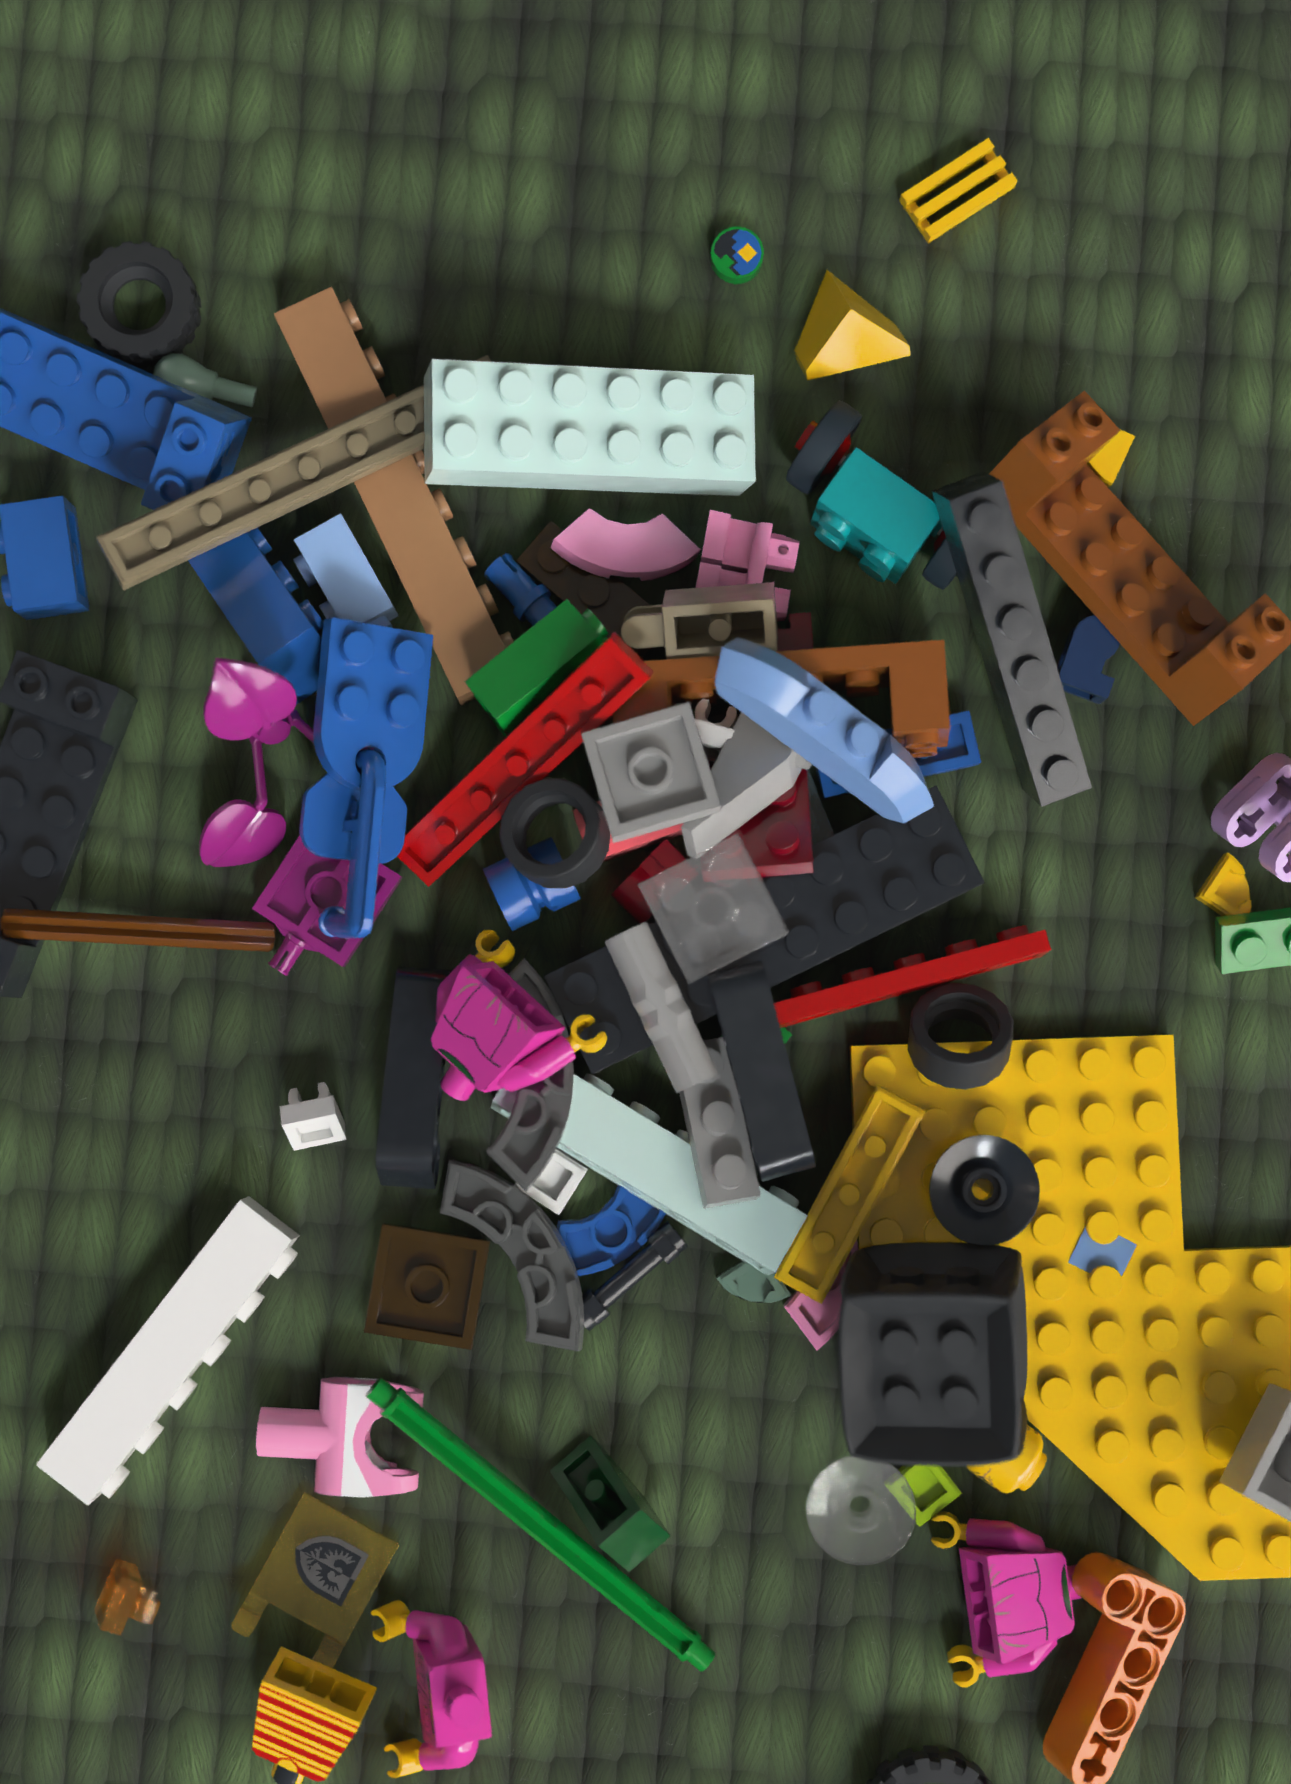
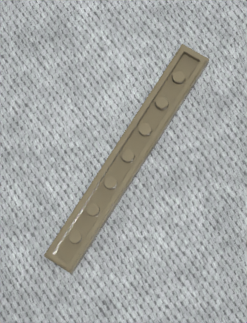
(266, 489)

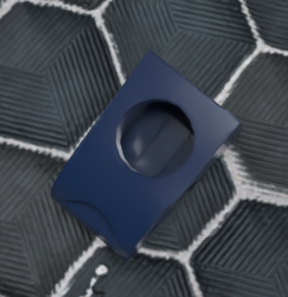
(1083, 660)

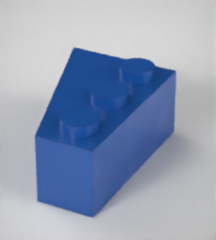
(263, 610)

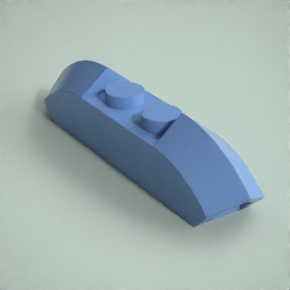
(822, 729)

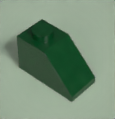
(609, 1504)

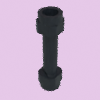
(664, 1246)

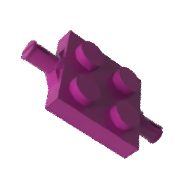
(301, 892)

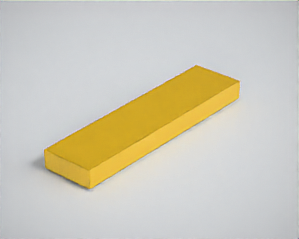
(849, 1194)

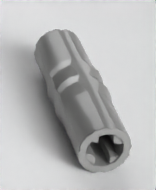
(661, 1007)

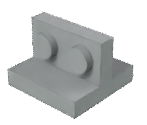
(651, 772)

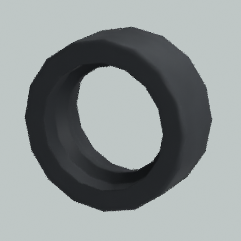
(527, 806)
(961, 1003)

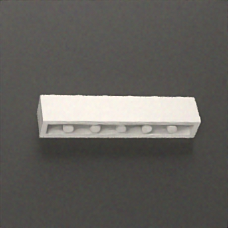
(168, 1351)

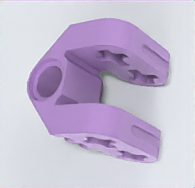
(1259, 805)

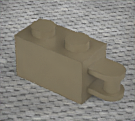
(704, 620)

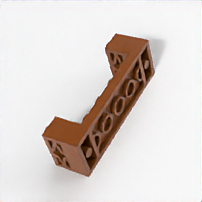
(1126, 573)
(909, 669)

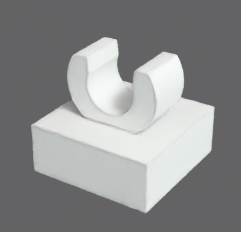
(714, 734)
(312, 1121)

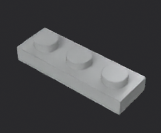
(719, 1135)

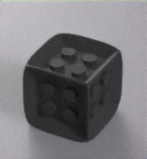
(933, 1354)

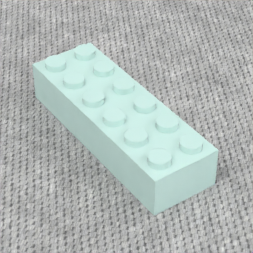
(588, 428)

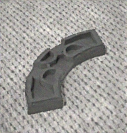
(538, 1109)
(533, 1245)

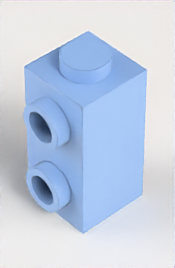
(344, 574)

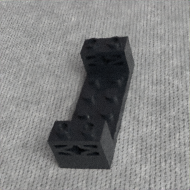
(50, 785)

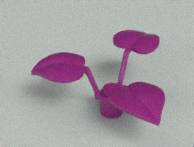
(257, 706)

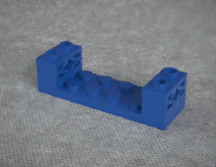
(113, 414)

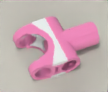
(337, 1440)

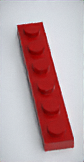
(523, 757)
(911, 975)

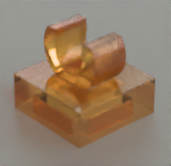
(125, 1598)

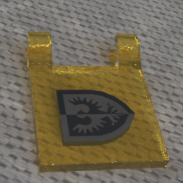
(320, 1574)

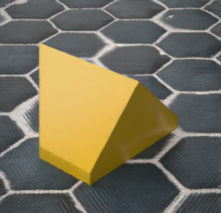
(845, 333)

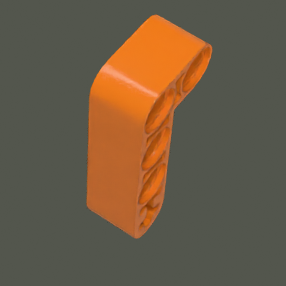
(1115, 1669)

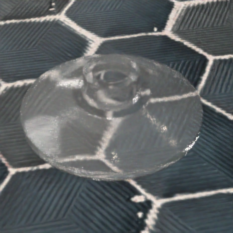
(863, 1536)

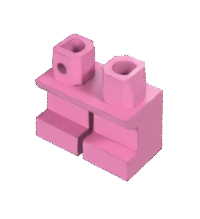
(739, 553)

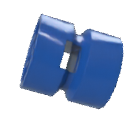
(522, 898)

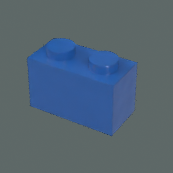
(42, 558)

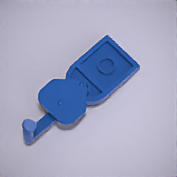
(376, 699)

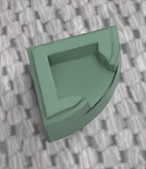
(752, 1284)

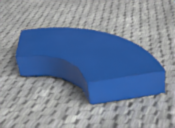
(610, 1233)

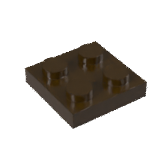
(427, 1286)

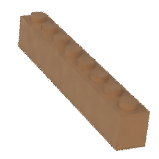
(396, 496)

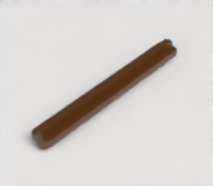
(137, 930)

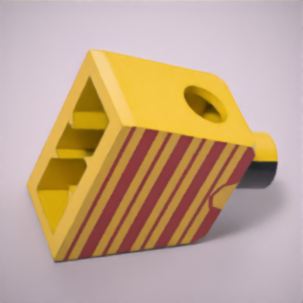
(306, 1716)

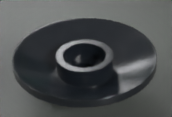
(1012, 1193)

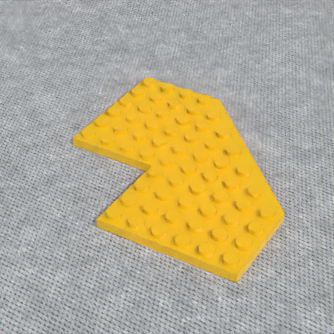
(1131, 1372)

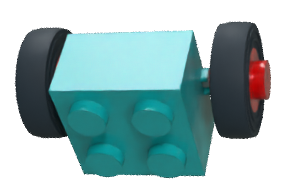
(867, 504)

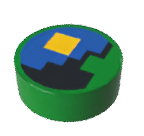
(737, 255)

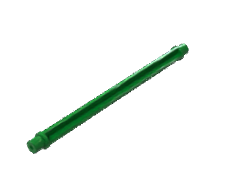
(540, 1524)

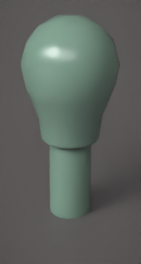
(194, 377)

